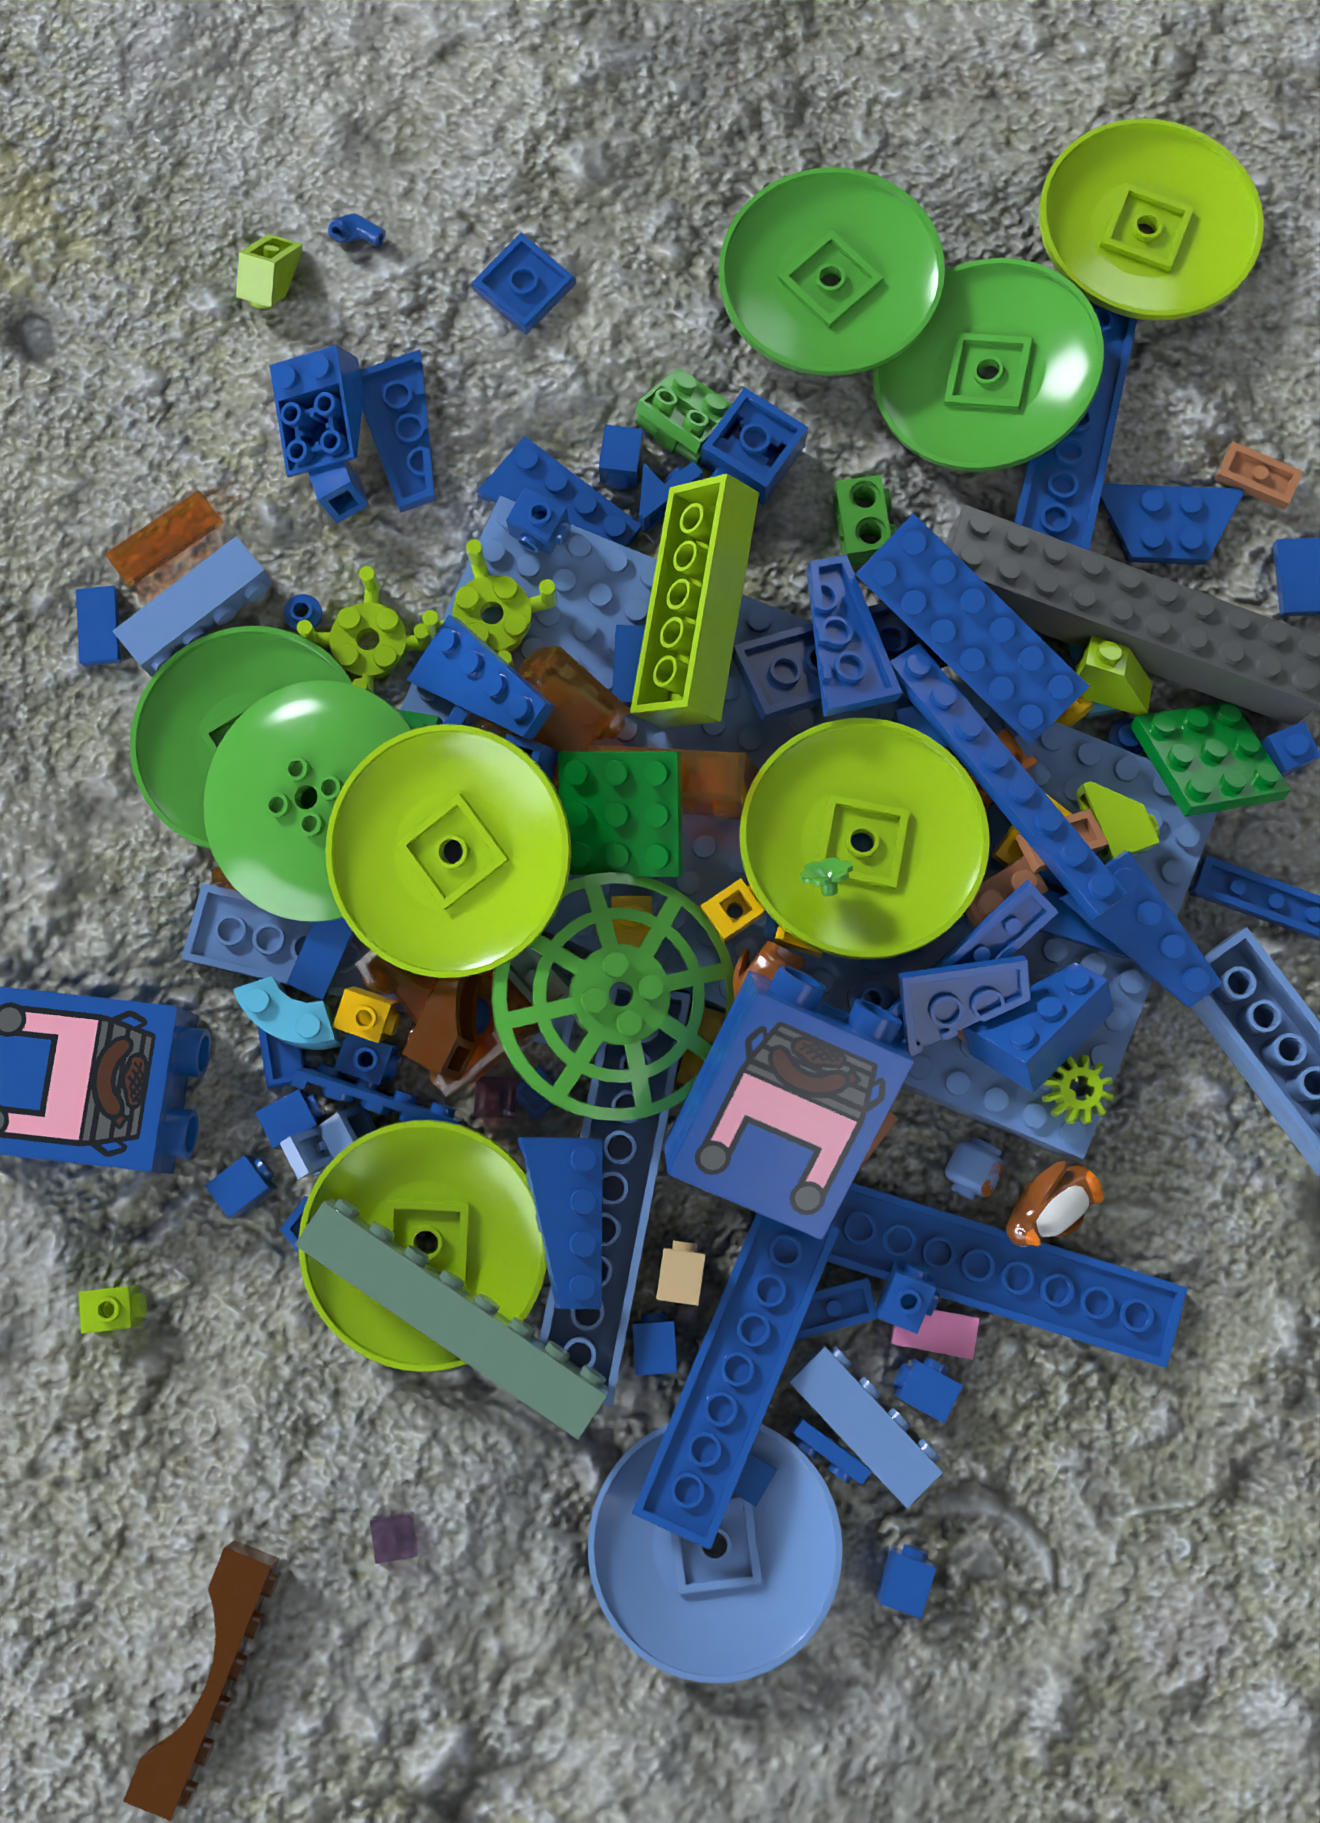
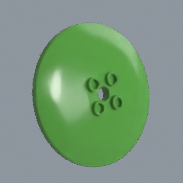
(841, 227)
(1003, 317)
(196, 703)
(256, 783)

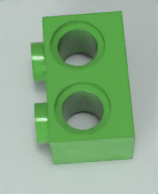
(855, 521)

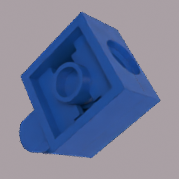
(754, 444)

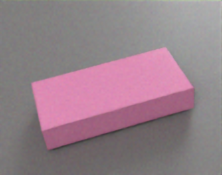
(941, 1333)

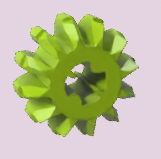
(1088, 1080)

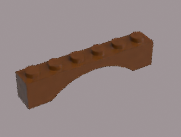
(447, 1027)
(237, 1590)

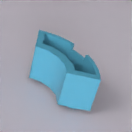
(288, 1019)

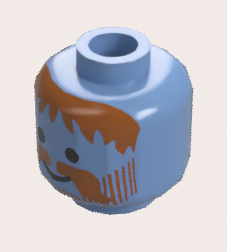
(974, 1168)

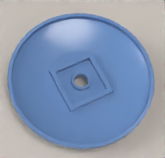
(728, 1611)

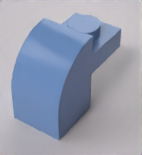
(316, 1147)

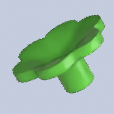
(827, 874)

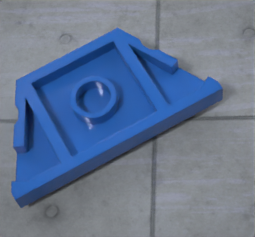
(1168, 521)

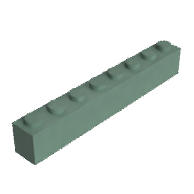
(454, 1317)

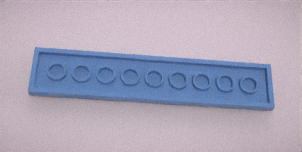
(249, 941)

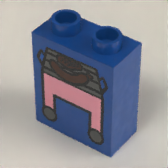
(98, 1080)
(788, 1100)

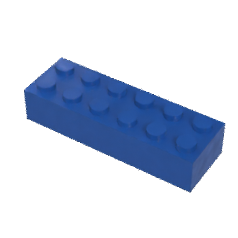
(972, 629)

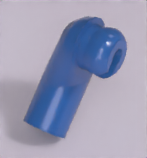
(355, 227)

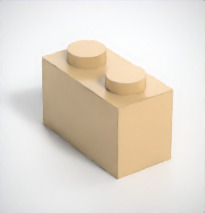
(681, 1273)

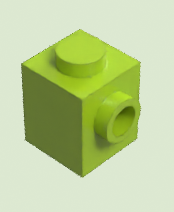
(111, 1308)

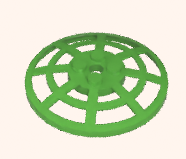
(595, 1011)

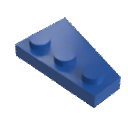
(956, 996)

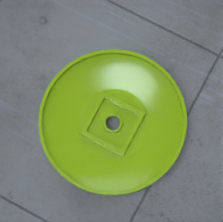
(1159, 176)
(875, 782)
(392, 837)
(439, 1182)

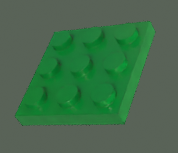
(1209, 758)
(623, 811)

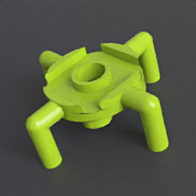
(498, 592)
(363, 619)

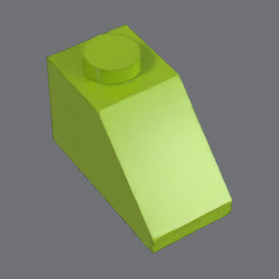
(267, 270)
(1114, 677)
(1120, 819)

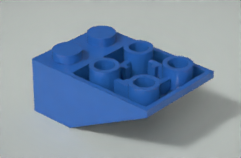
(318, 408)

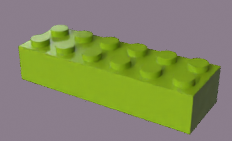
(695, 602)

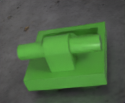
(681, 414)

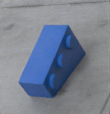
(1042, 1033)

